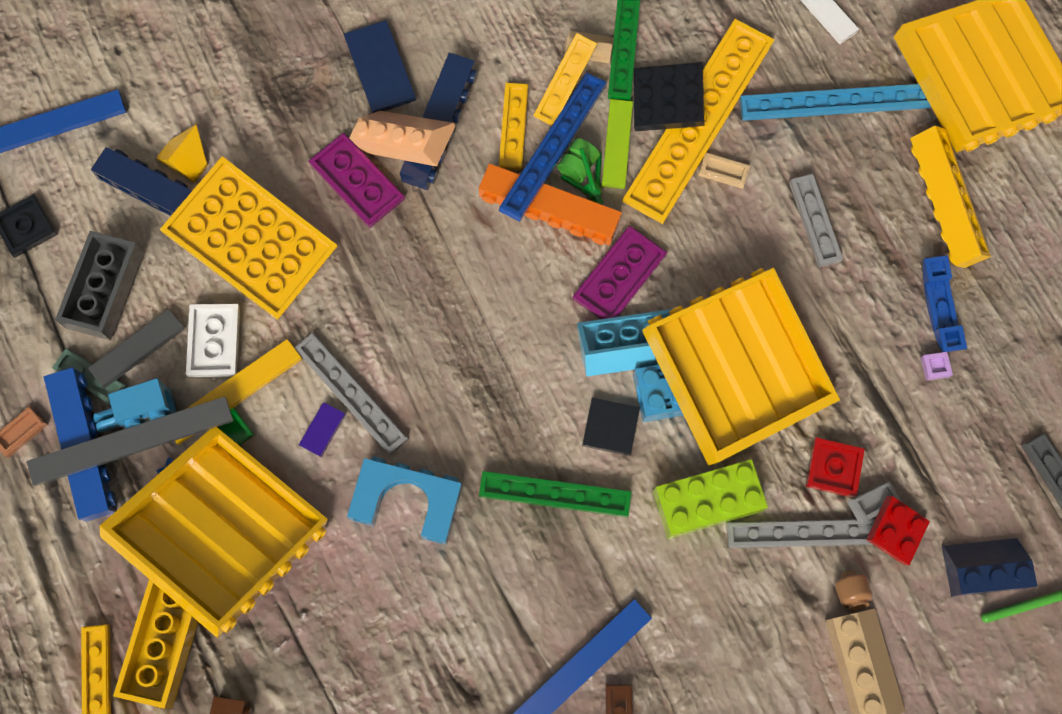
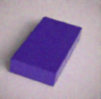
(322, 429)

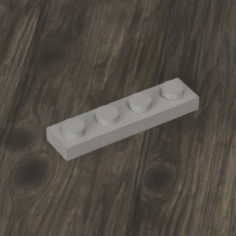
(815, 220)

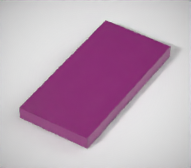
(356, 180)
(620, 275)

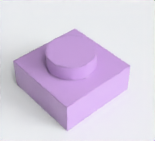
(936, 366)

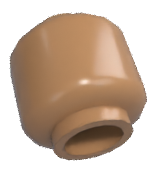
(853, 591)

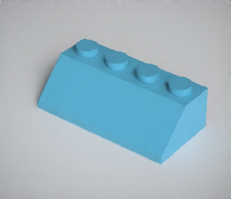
(616, 343)

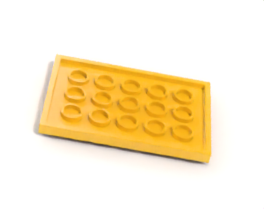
(249, 238)

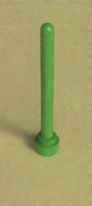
(1022, 606)

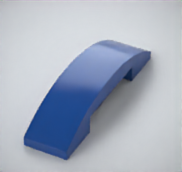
(941, 304)

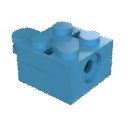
(654, 394)
(136, 406)

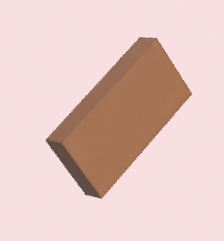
(20, 431)

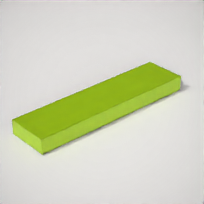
(617, 144)

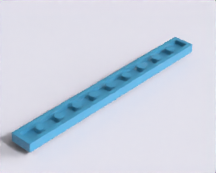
(832, 102)

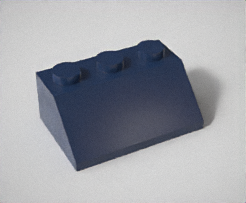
(988, 567)

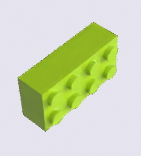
(709, 499)

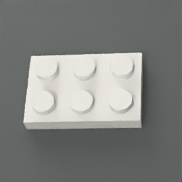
(213, 340)

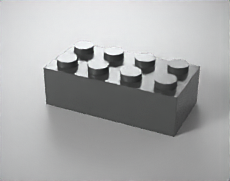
(99, 285)

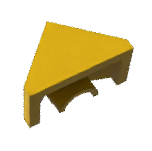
(185, 154)

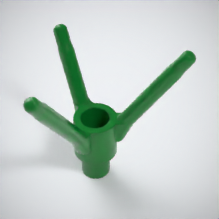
(593, 188)

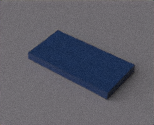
(379, 67)

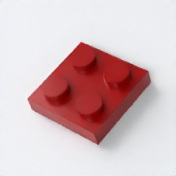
(835, 467)
(898, 530)

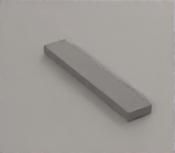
(351, 393)
(798, 533)

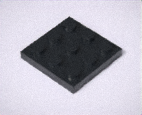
(668, 97)

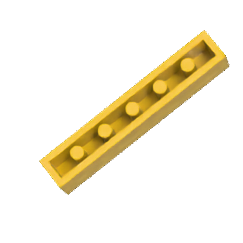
(949, 197)

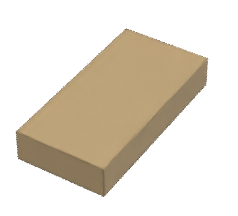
(724, 170)

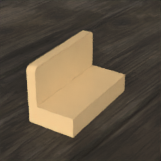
(603, 49)

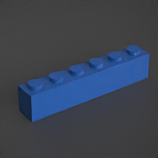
(74, 426)

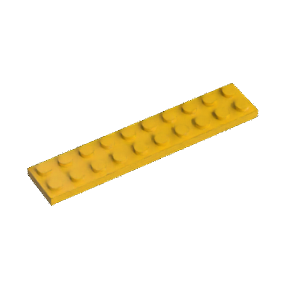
(683, 149)

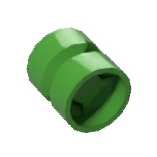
(572, 164)

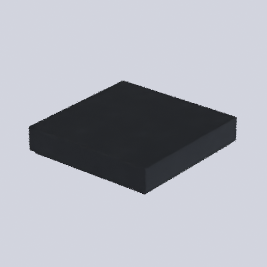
(25, 226)
(611, 426)

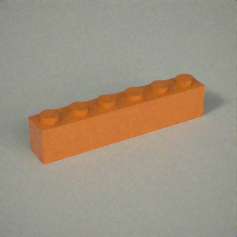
(555, 207)

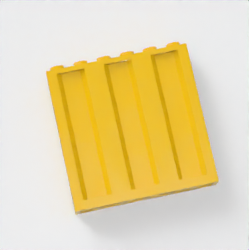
(984, 70)
(740, 364)
(214, 530)

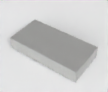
(869, 503)

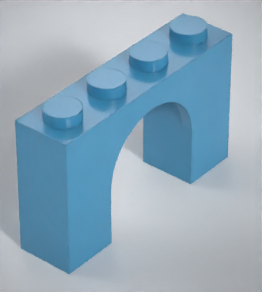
(378, 478)

